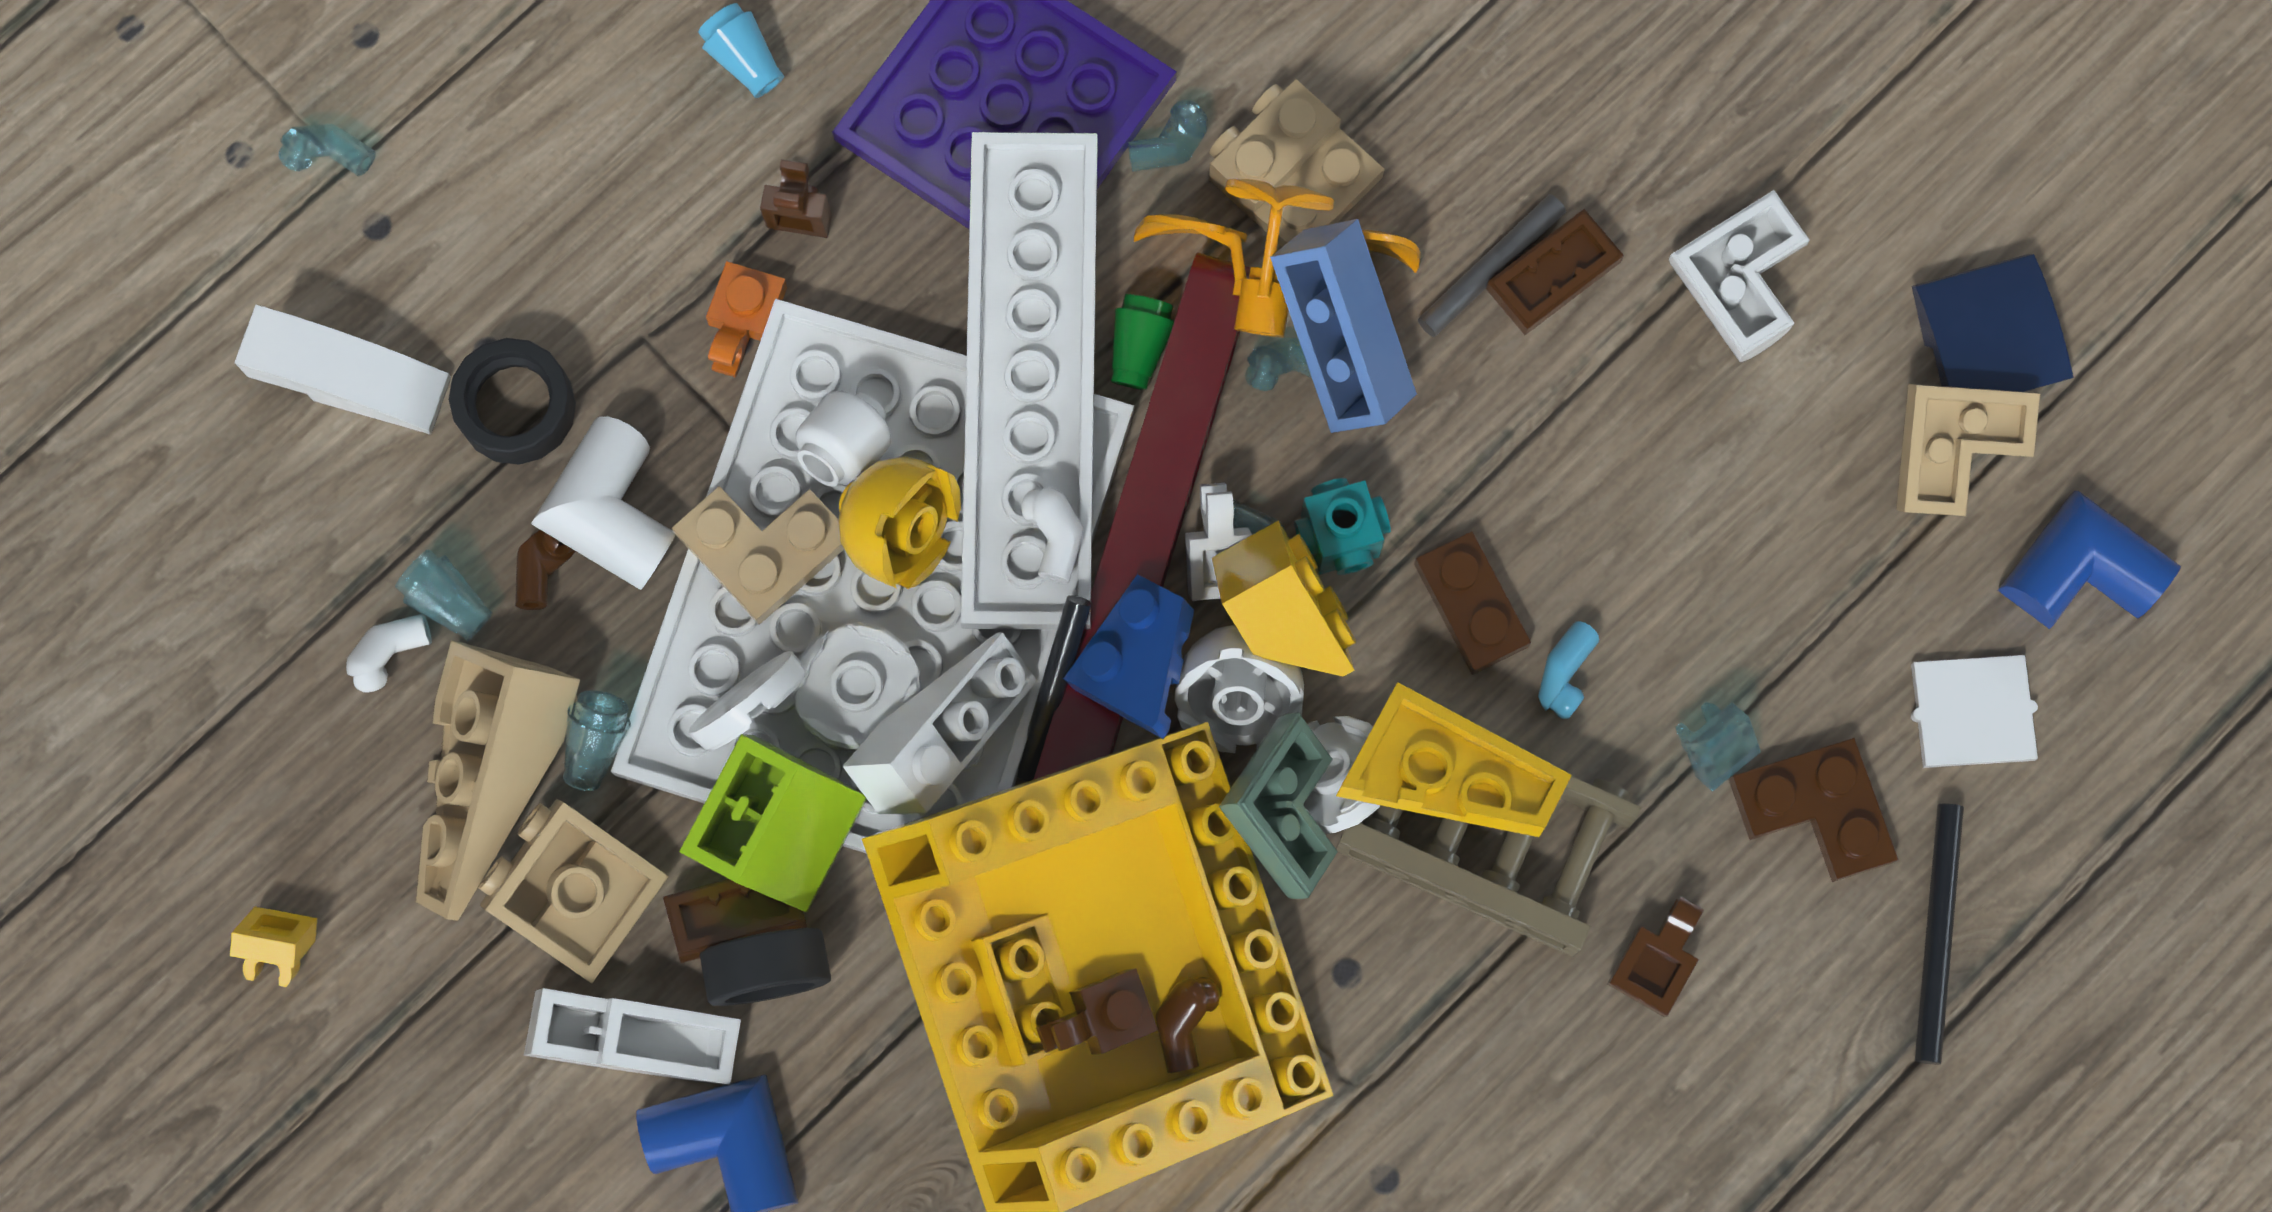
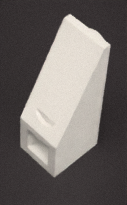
(939, 730)

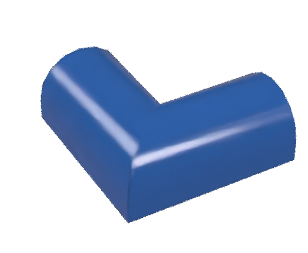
(2090, 547)
(726, 1123)

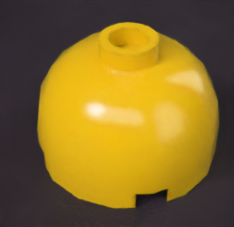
(896, 519)

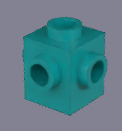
(1343, 548)

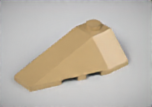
(498, 740)

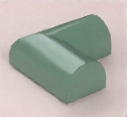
(1270, 811)

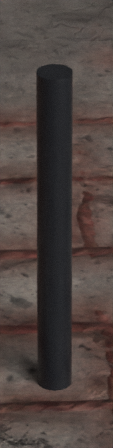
(1939, 934)

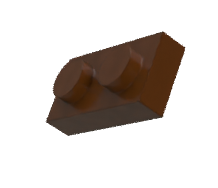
(1472, 603)

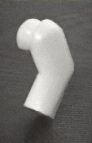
(1061, 527)
(379, 644)

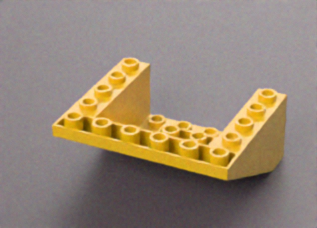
(1063, 887)

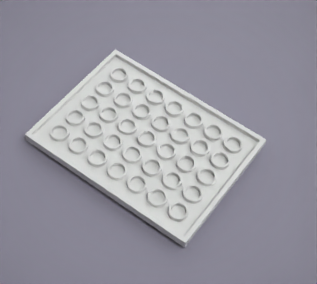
(714, 642)

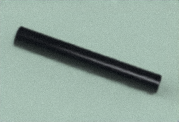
(1053, 685)

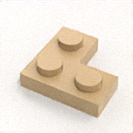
(1944, 431)
(760, 565)

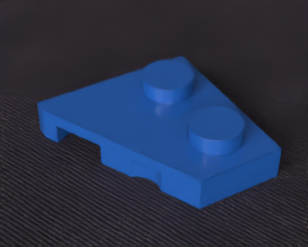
(1136, 655)

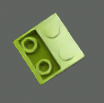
(773, 823)

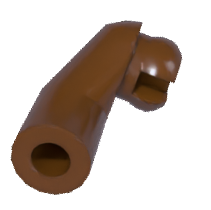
(1179, 1017)

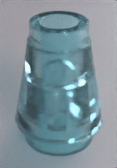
(442, 594)
(593, 737)

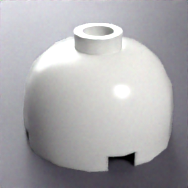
(1235, 690)

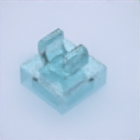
(1720, 745)

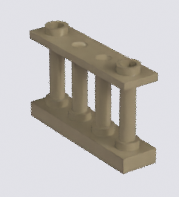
(1495, 892)

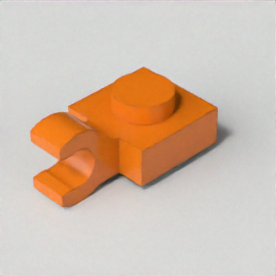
(740, 312)

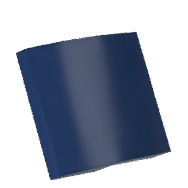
(1994, 327)

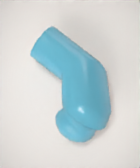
(1561, 666)

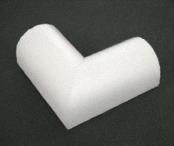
(1725, 272)
(588, 508)

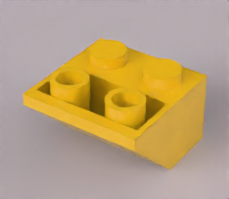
(1282, 604)

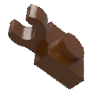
(796, 204)
(1655, 965)
(1105, 1016)

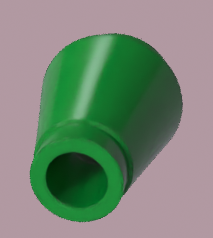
(1139, 339)

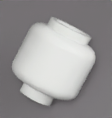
(842, 437)

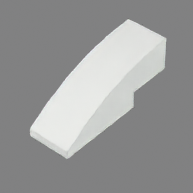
(341, 370)
(632, 1036)

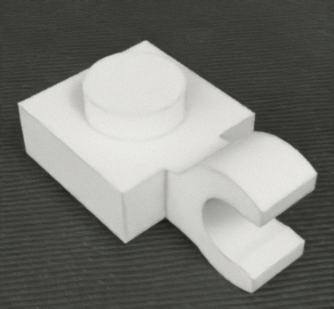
(1217, 536)

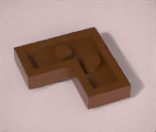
(1828, 791)

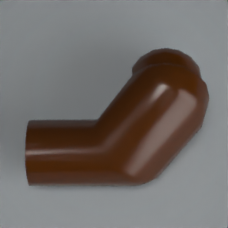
(535, 563)

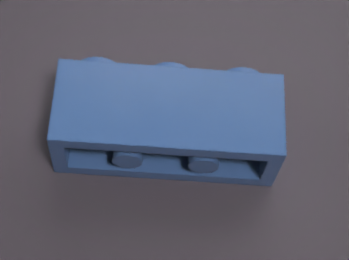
(1344, 326)

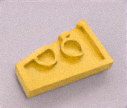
(1451, 769)

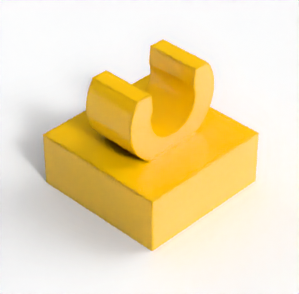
(273, 939)

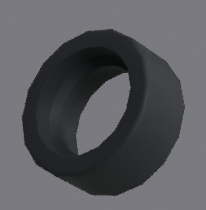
(485, 363)
(765, 966)

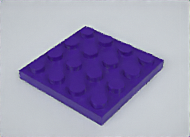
(998, 72)

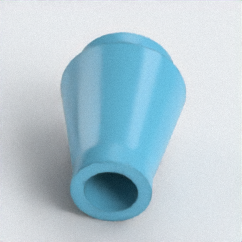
(739, 46)

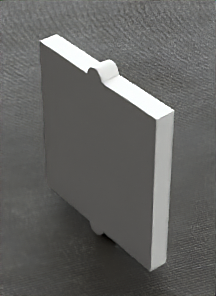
(1974, 711)

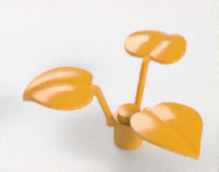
(1261, 300)

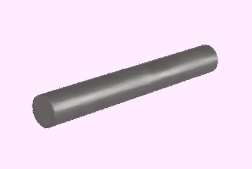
(1491, 264)

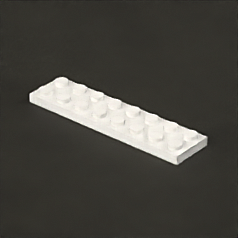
(1027, 369)

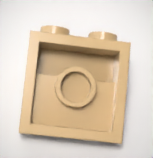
(1298, 145)
(570, 888)

